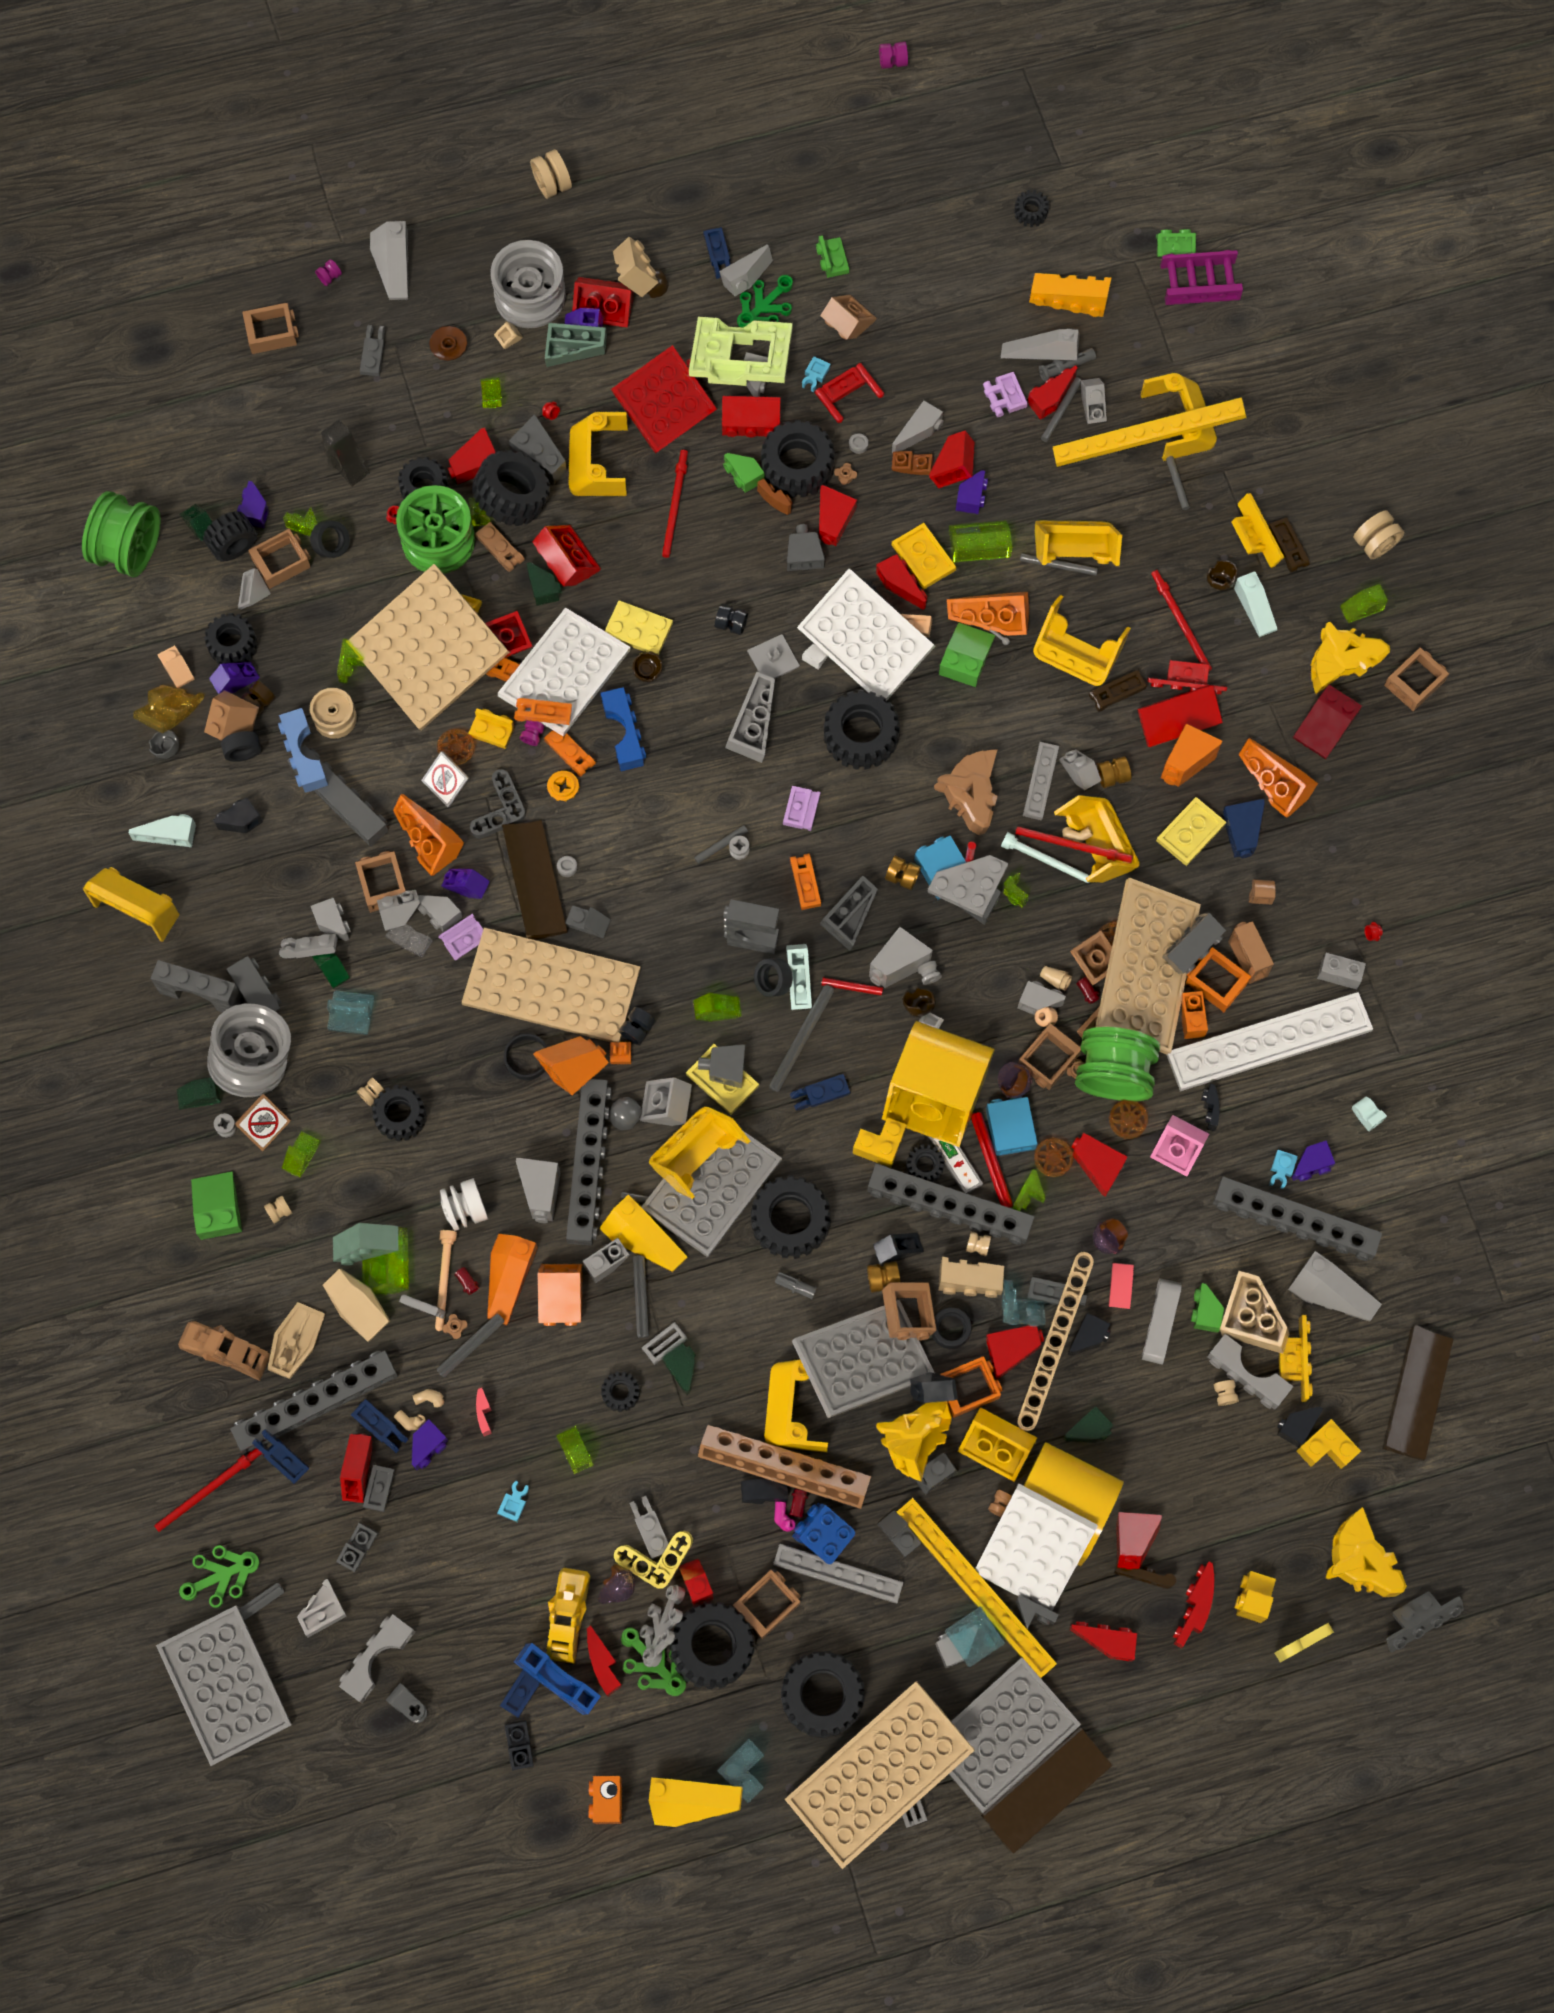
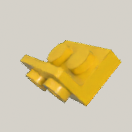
(492, 728)

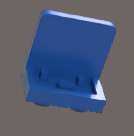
(824, 1533)

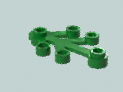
(764, 306)

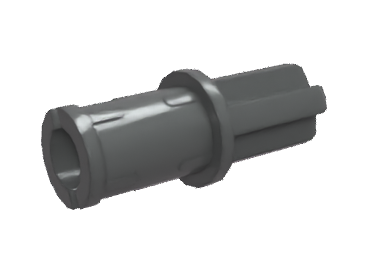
(795, 1285)

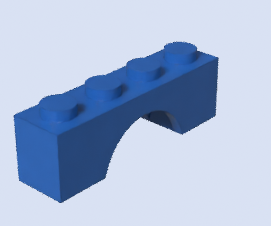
(616, 707)
(555, 1679)

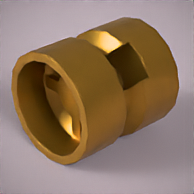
(1114, 772)
(909, 875)
(881, 1276)

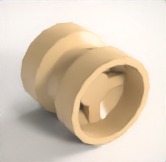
(367, 1095)
(277, 1209)
(978, 1243)
(1226, 1392)

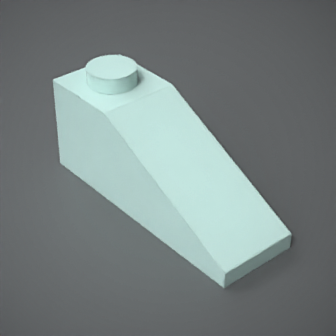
(1255, 603)
(169, 830)
(800, 989)

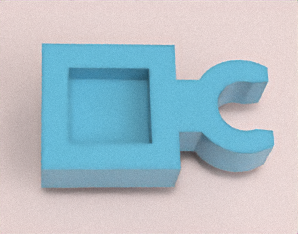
(815, 372)
(1283, 1166)
(513, 1505)

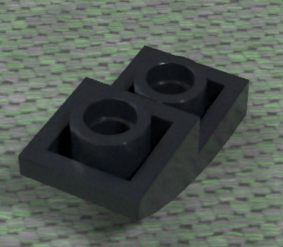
(1211, 1103)
(762, 1490)
(519, 1745)

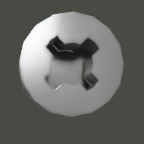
(739, 852)
(929, 972)
(228, 1129)

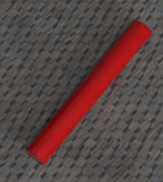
(970, 852)
(852, 986)

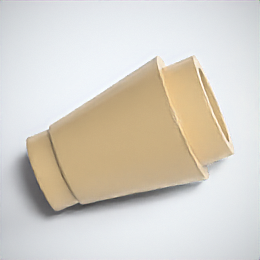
(1057, 978)

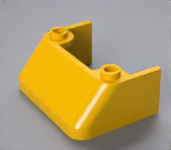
(1192, 399)
(589, 478)
(1077, 539)
(1072, 654)
(1107, 833)
(132, 900)
(693, 1146)
(778, 1427)

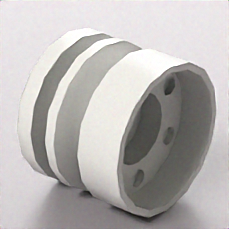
(463, 1204)

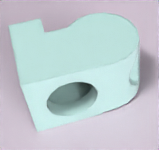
(1368, 1113)

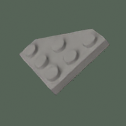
(970, 883)

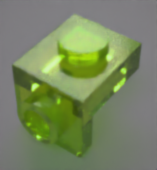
(491, 393)
(1014, 893)

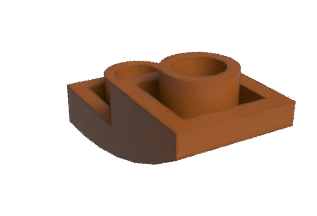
(912, 464)
(775, 499)

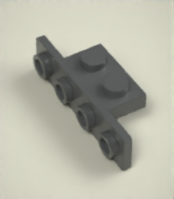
(1420, 1617)

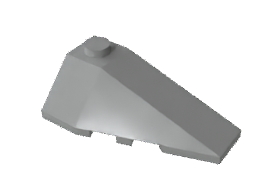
(390, 254)
(1052, 345)
(1330, 1287)

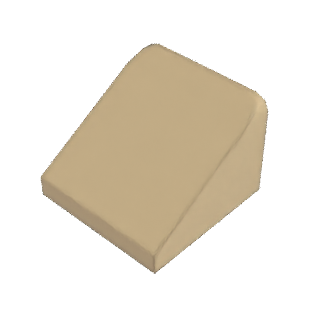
(508, 335)

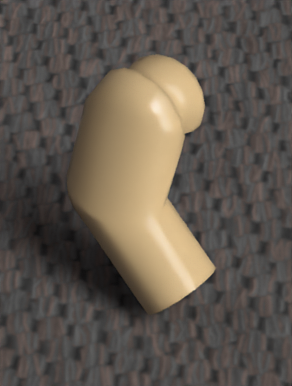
(1073, 835)
(429, 1395)
(411, 1423)

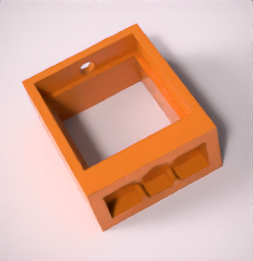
(1208, 993)
(993, 1385)

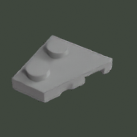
(321, 1611)

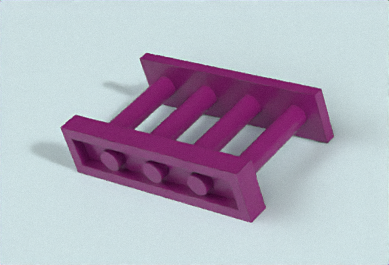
(1196, 293)

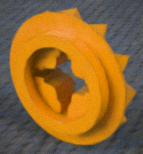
(558, 779)

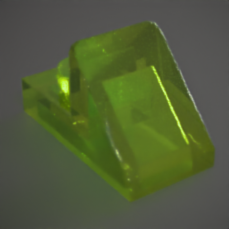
(297, 523)
(348, 657)
(300, 1154)
(1031, 1188)

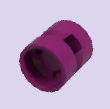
(893, 55)

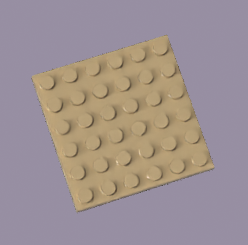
(428, 647)

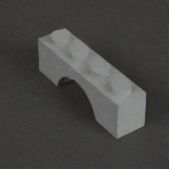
(1228, 1357)
(392, 1635)

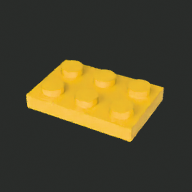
(923, 556)

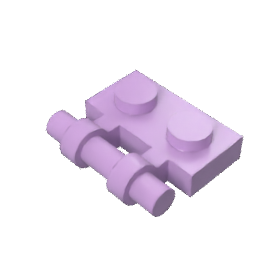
(1010, 391)

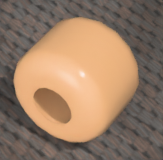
(1046, 1016)

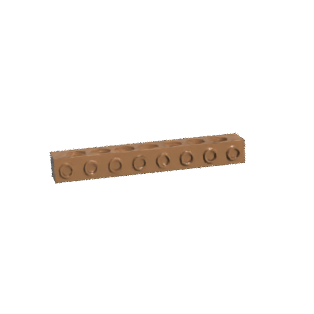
(784, 1466)

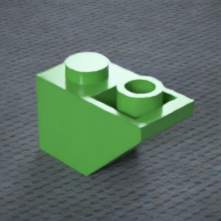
(744, 470)
(1208, 1310)

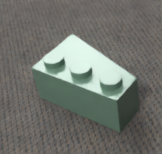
(573, 343)
(364, 1242)

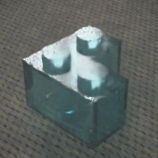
(738, 1767)

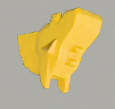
(1343, 655)
(916, 1436)
(1363, 1560)
(570, 1602)

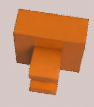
(620, 1052)

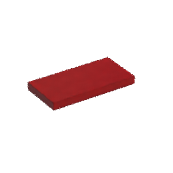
(1167, 718)

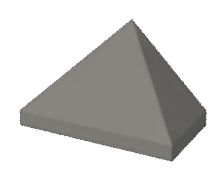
(252, 589)

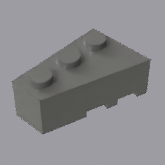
(537, 444)
(849, 913)
(1194, 943)
(252, 985)

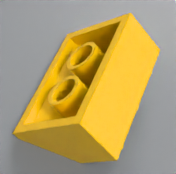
(997, 1444)

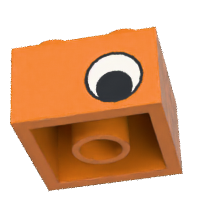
(606, 1800)

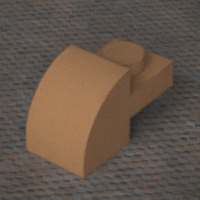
(1262, 892)

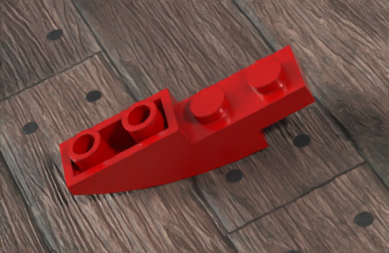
(1201, 1598)

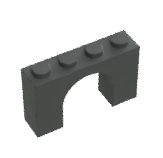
(751, 926)
(173, 979)

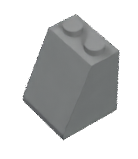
(898, 959)
(540, 1186)

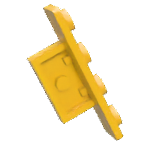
(1255, 532)
(1294, 1360)

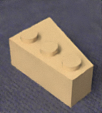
(634, 267)
(971, 1278)

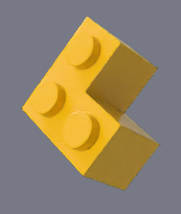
(881, 1148)
(1329, 1440)
(1256, 1597)

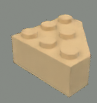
(1253, 1315)

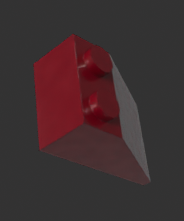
(1327, 721)

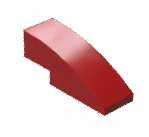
(602, 1662)

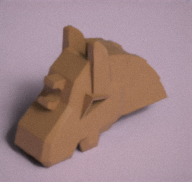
(970, 790)
(206, 1341)

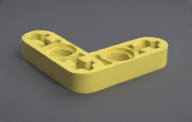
(662, 1566)
(1304, 1642)

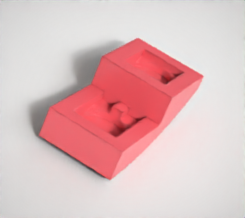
(1121, 1285)
(482, 1407)

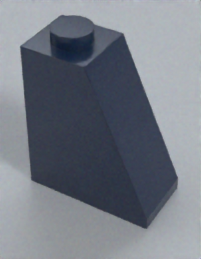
(1243, 826)

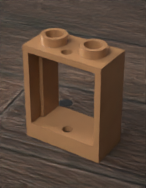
(275, 341)
(270, 546)
(1404, 692)
(368, 863)
(1250, 951)
(1059, 1040)
(909, 1290)
(790, 1593)

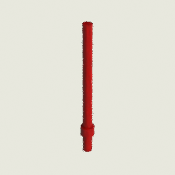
(680, 470)
(1164, 589)
(1111, 854)
(243, 1463)

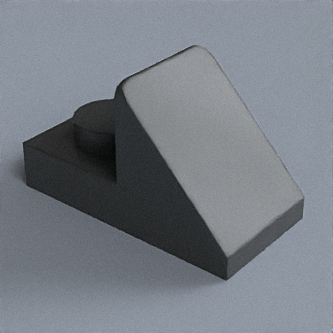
(588, 921)
(899, 1533)
(1029, 1608)

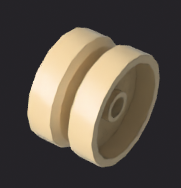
(551, 174)
(1378, 534)
(333, 713)

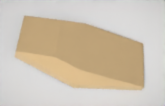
(356, 1304)
(295, 1340)

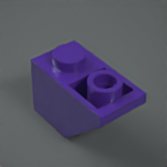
(585, 317)
(970, 493)
(254, 506)
(233, 676)
(465, 882)
(1314, 1160)
(426, 1443)

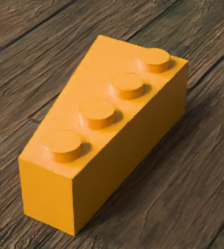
(1071, 293)

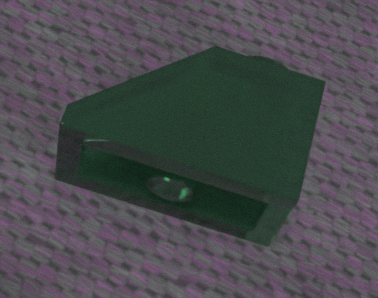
(196, 520)
(543, 585)
(198, 1093)
(681, 1366)
(1090, 1428)

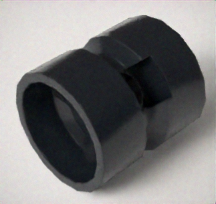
(731, 619)
(639, 1019)

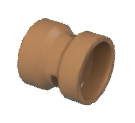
(1001, 1501)

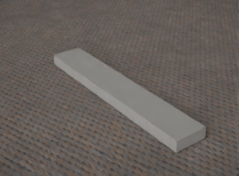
(838, 1574)

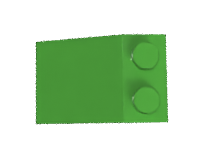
(966, 654)
(215, 1206)

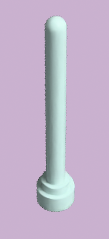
(1011, 842)

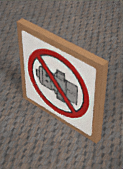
(262, 1122)

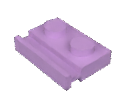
(801, 808)
(462, 937)

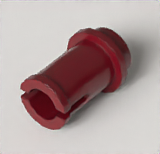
(1088, 991)
(470, 1286)
(798, 1503)

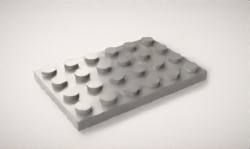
(721, 1192)
(859, 1361)
(224, 1685)
(1011, 1732)

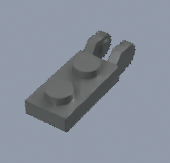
(372, 352)

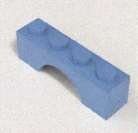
(296, 730)

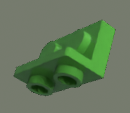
(1175, 243)
(833, 257)

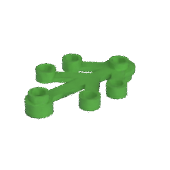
(222, 1575)
(667, 1677)

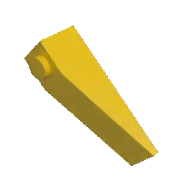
(642, 1235)
(685, 1802)

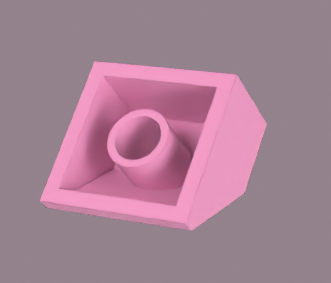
(1179, 1145)

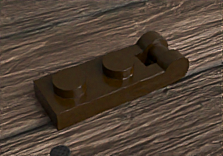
(1289, 544)
(1118, 690)
(1148, 1576)

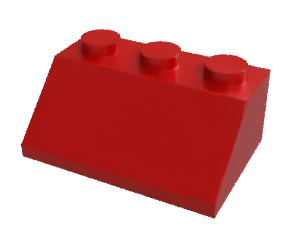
(610, 297)
(749, 415)
(565, 554)
(511, 633)

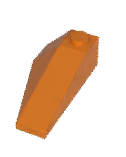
(997, 612)
(1280, 780)
(432, 839)
(508, 1271)

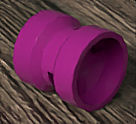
(328, 272)
(531, 733)

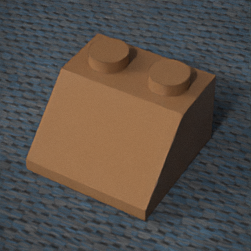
(847, 316)
(230, 715)
(1093, 956)

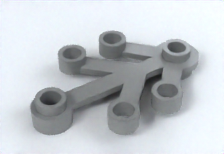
(662, 1626)

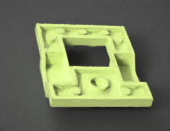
(714, 347)

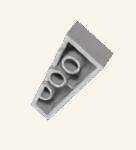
(752, 723)

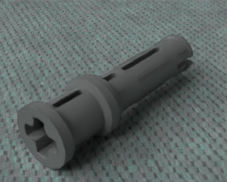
(1059, 365)

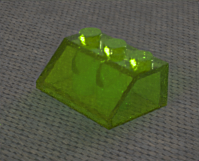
(980, 541)
(389, 1271)

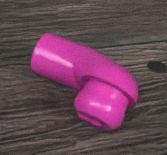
(781, 1519)

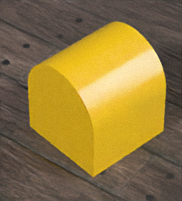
(937, 1083)
(1075, 1487)

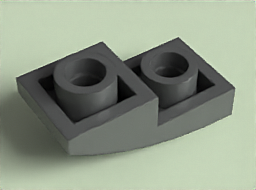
(357, 1547)

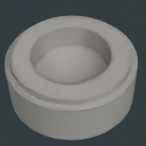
(858, 443)
(567, 866)

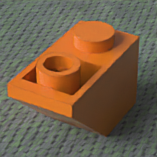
(1193, 1015)

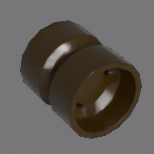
(259, 696)

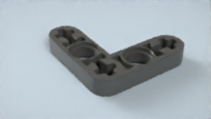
(505, 812)

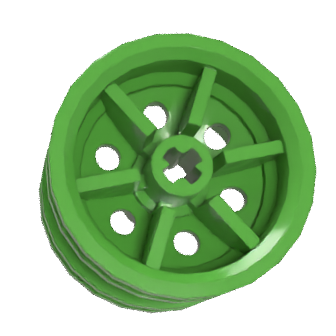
(435, 528)
(121, 533)
(1117, 1064)

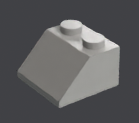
(666, 1101)

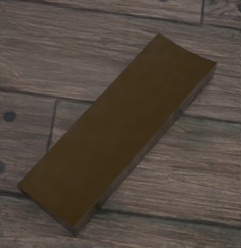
(534, 880)
(1417, 1393)
(1046, 1790)

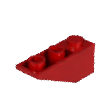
(1048, 397)
(897, 579)
(1112, 1643)

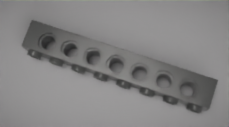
(962, 1201)
(586, 1234)
(1368, 1237)
(326, 1403)

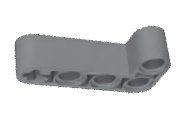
(1161, 1320)

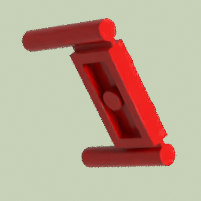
(844, 385)

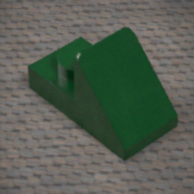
(331, 969)

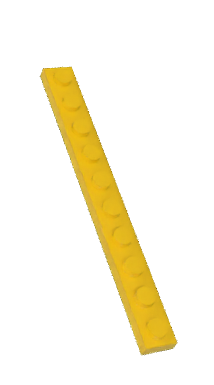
(1149, 432)
(976, 1588)

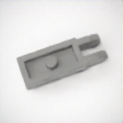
(308, 946)
(650, 1529)

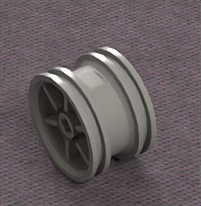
(520, 267)
(256, 1032)

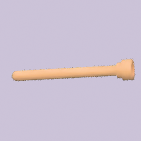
(447, 1239)

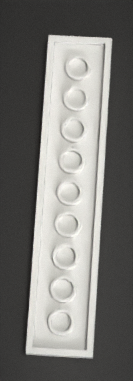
(1269, 1041)

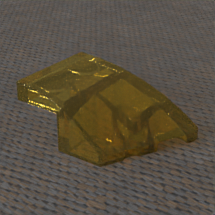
(167, 707)

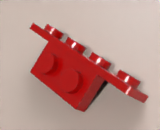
(1187, 675)

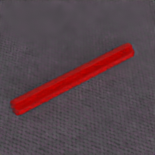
(991, 1160)

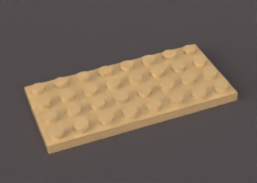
(1139, 984)
(551, 985)
(879, 1774)

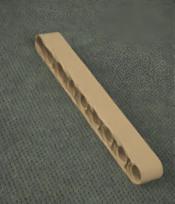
(1055, 1331)

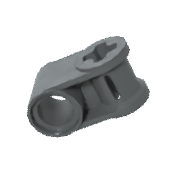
(405, 1701)

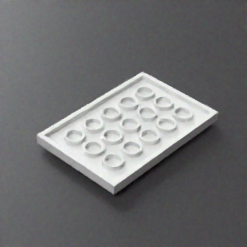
(866, 636)
(566, 666)
(1035, 1547)

